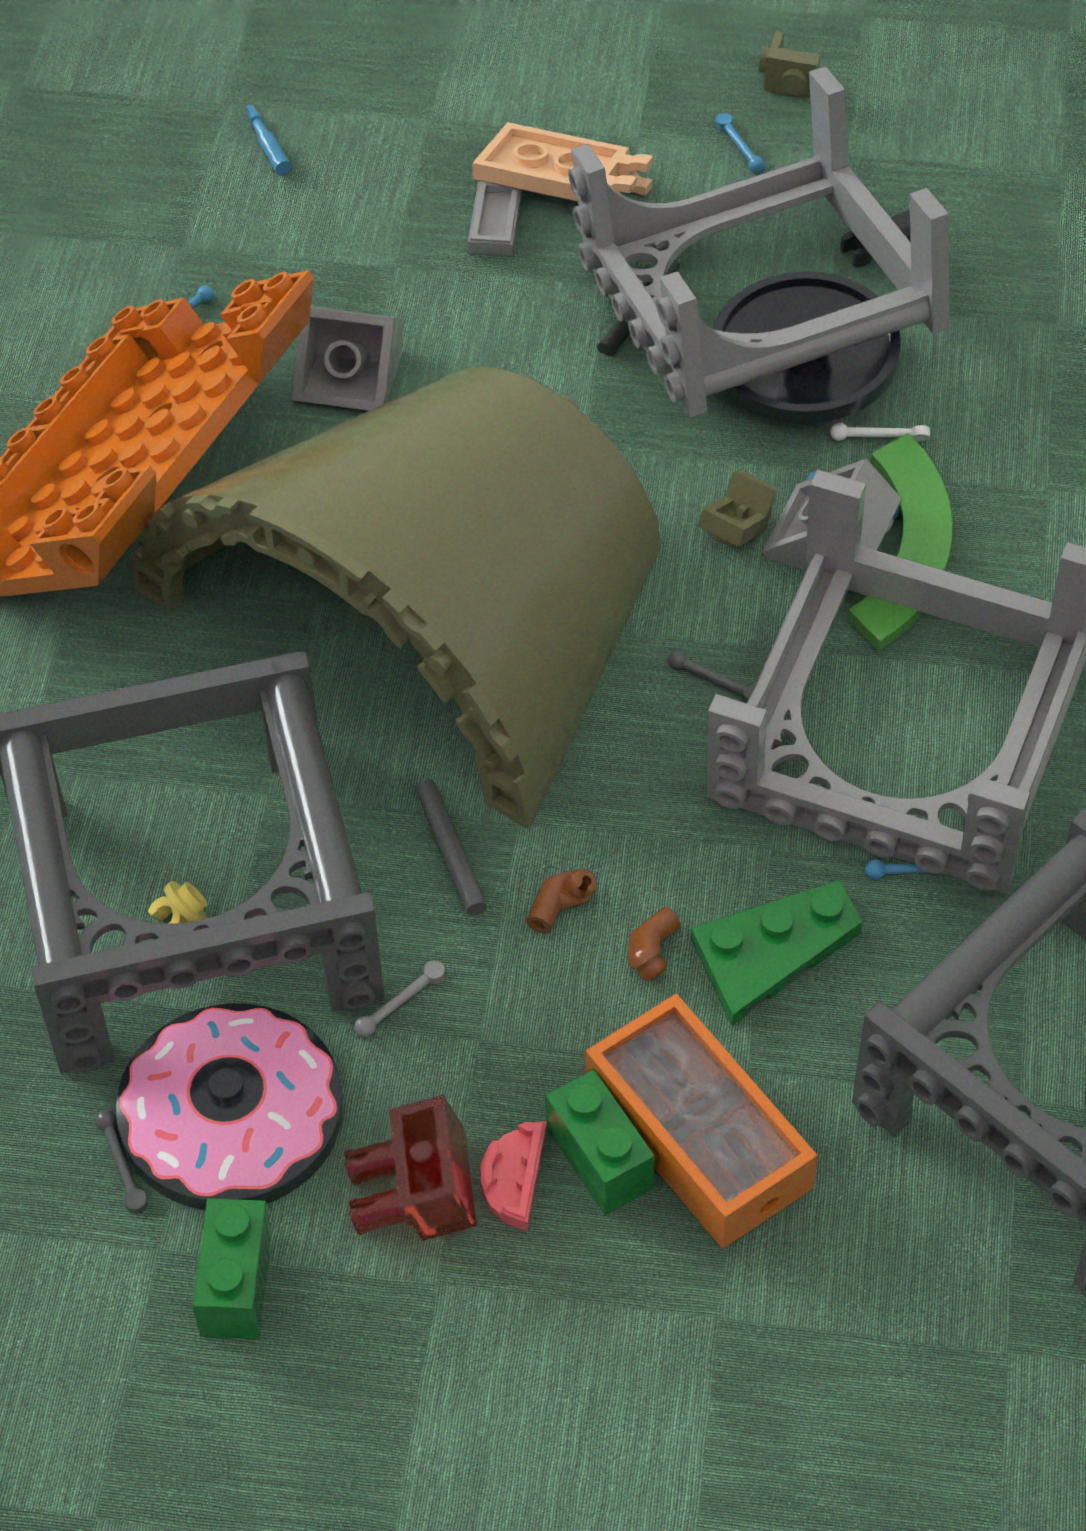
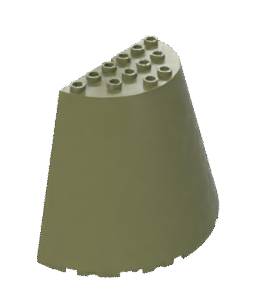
(460, 522)

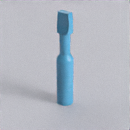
(269, 143)

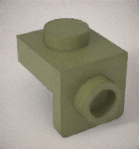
(787, 69)
(741, 512)

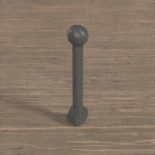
(678, 660)
(135, 1198)

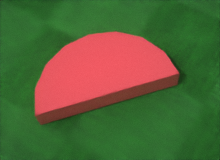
(512, 1173)

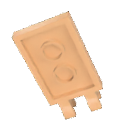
(541, 161)

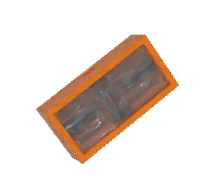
(704, 1120)

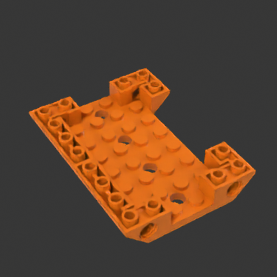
(133, 428)

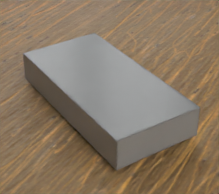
(494, 219)

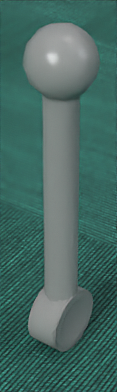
(432, 974)

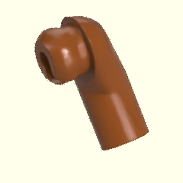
(560, 893)
(646, 942)

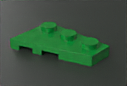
(769, 944)

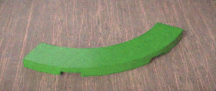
(924, 534)

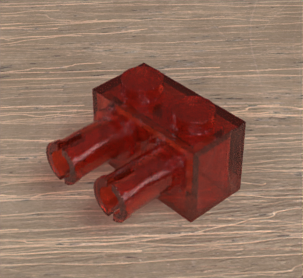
(430, 1169)

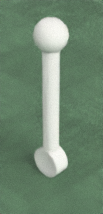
(840, 431)

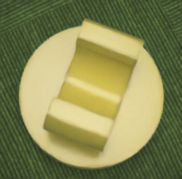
(183, 901)

